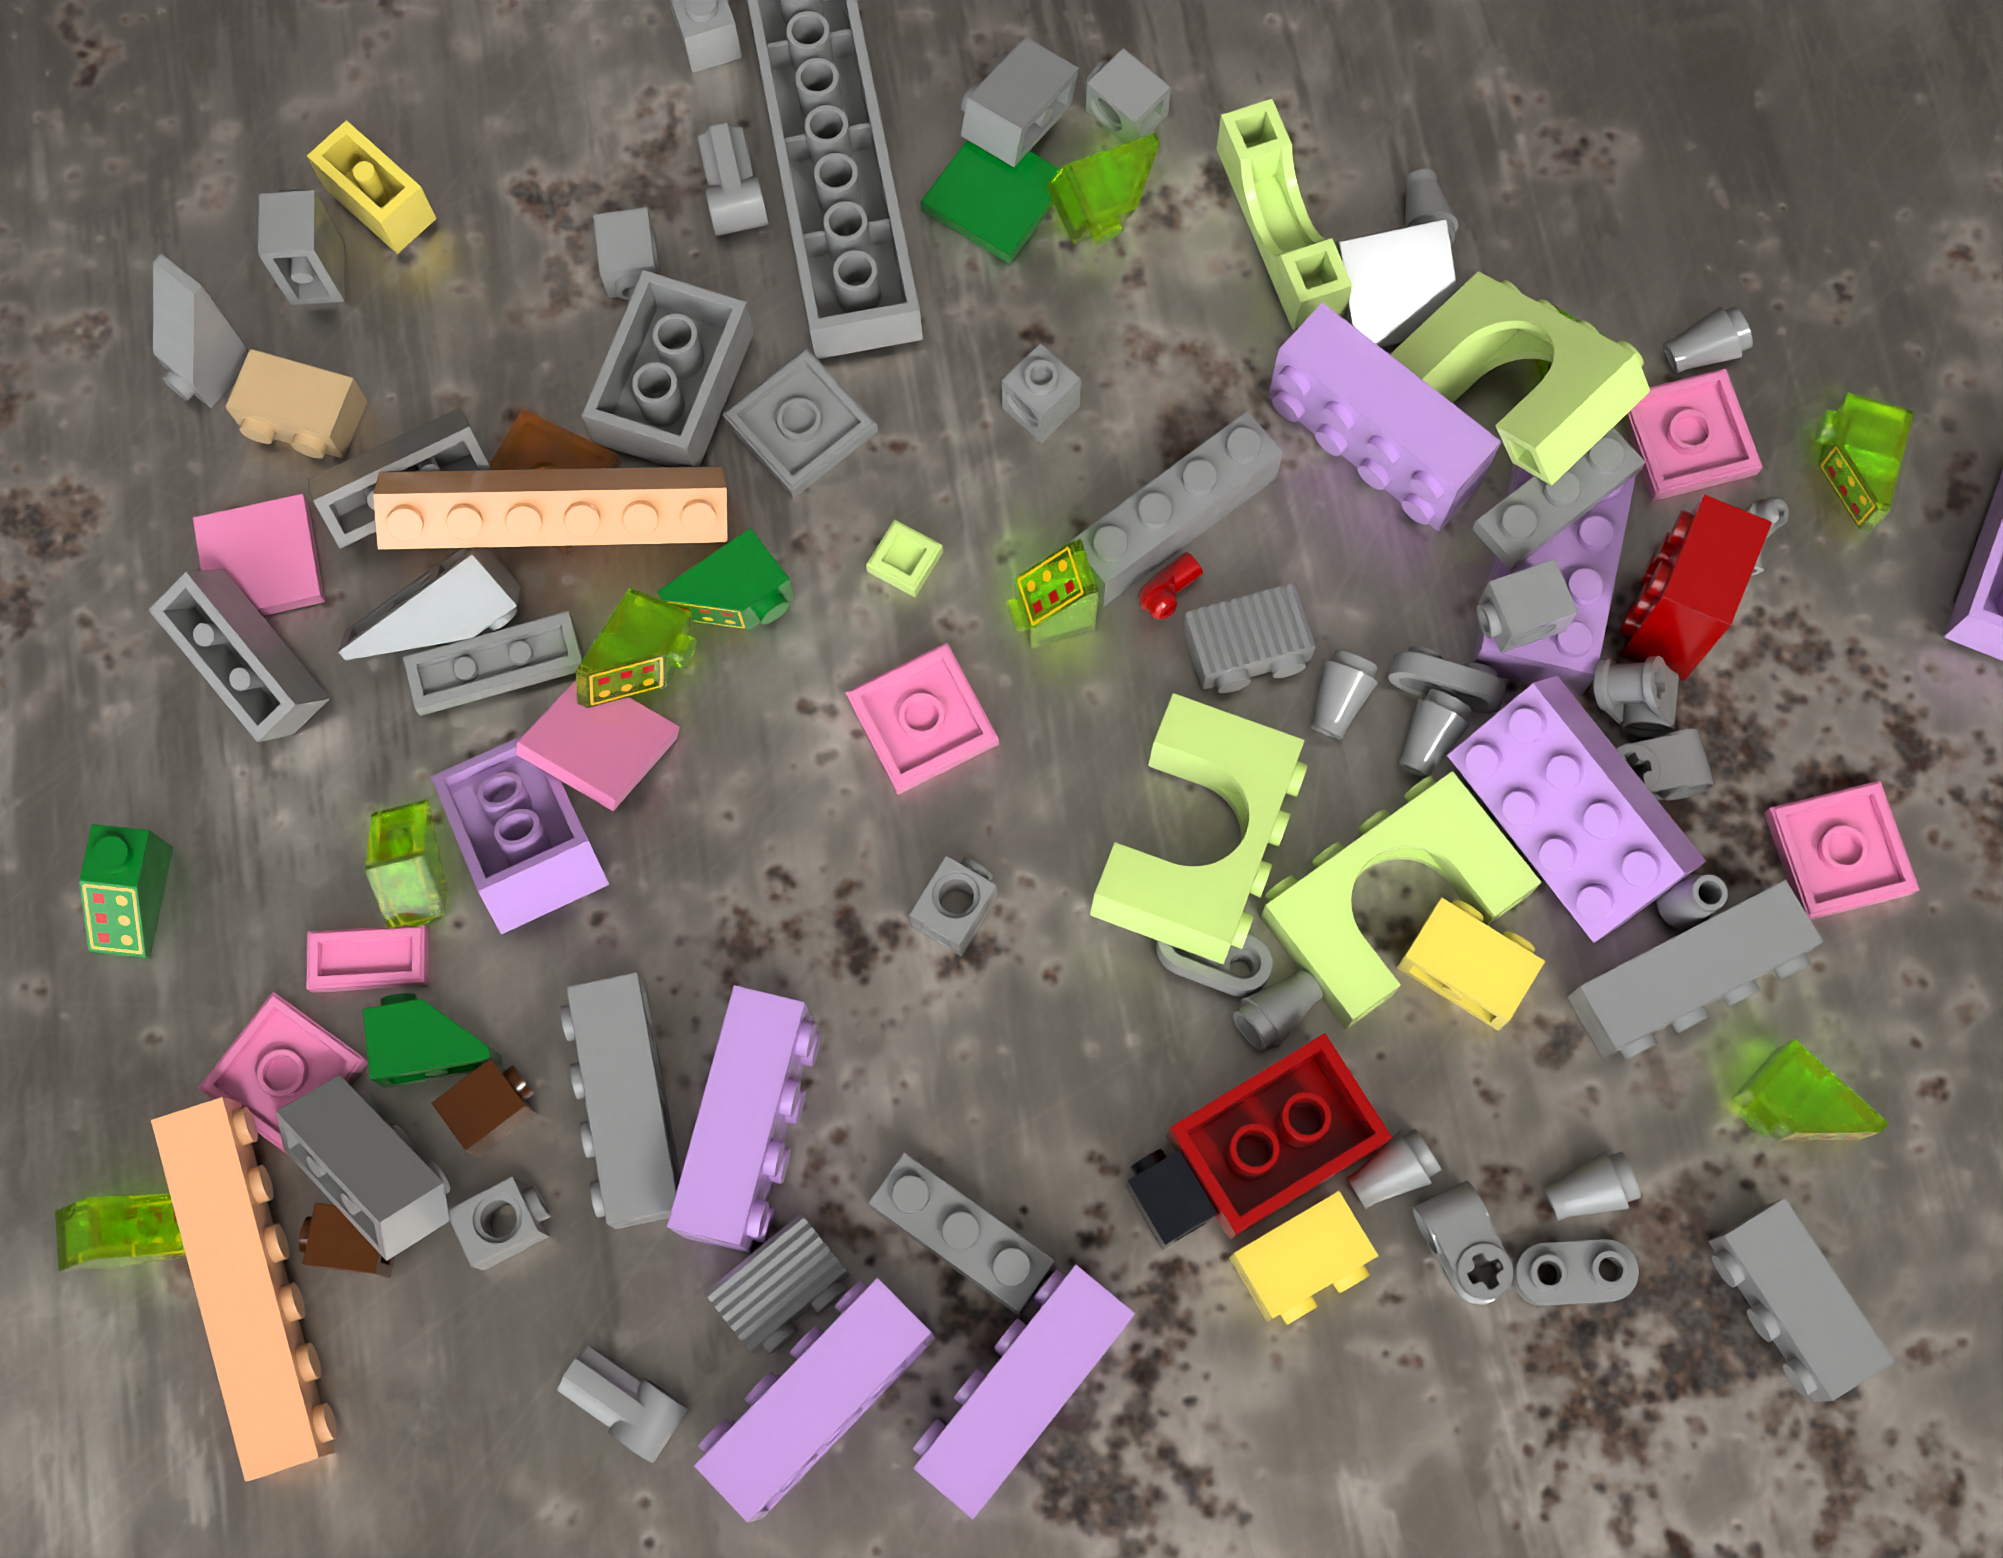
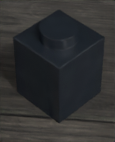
(1169, 1197)

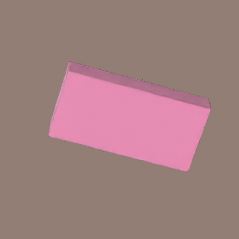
(367, 958)

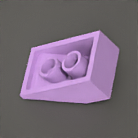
(517, 836)

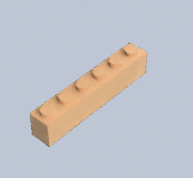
(550, 507)
(244, 1287)

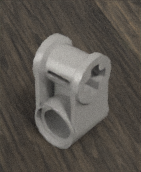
(1638, 695)
(1671, 764)
(1459, 1232)

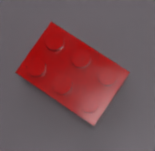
(1693, 585)
(1279, 1135)

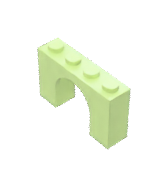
(1573, 406)
(1436, 828)
(1205, 904)

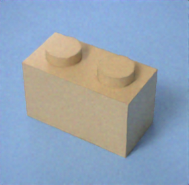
(296, 405)

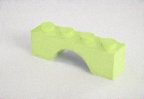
(1263, 176)

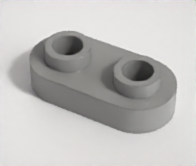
(1425, 669)
(1220, 976)
(1577, 1272)

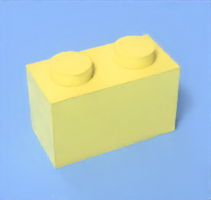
(371, 187)
(1472, 962)
(1303, 1258)

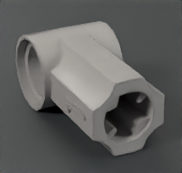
(733, 191)
(635, 1410)

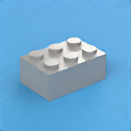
(668, 371)

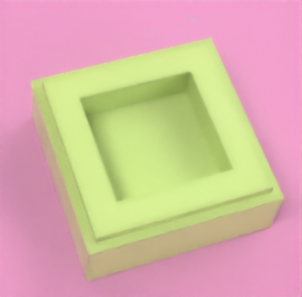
(904, 558)

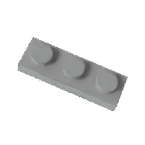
(1542, 511)
(493, 663)

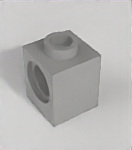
(1126, 97)
(624, 249)
(1041, 393)
(1526, 606)
(948, 928)
(473, 1222)

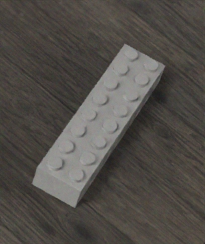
(835, 175)

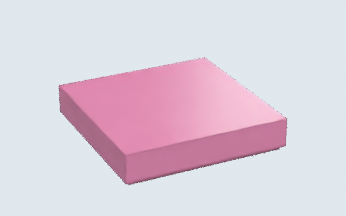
(1691, 436)
(265, 552)
(922, 718)
(598, 747)
(1841, 850)
(279, 1061)

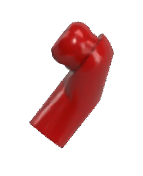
(1159, 592)

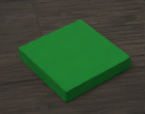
(991, 199)

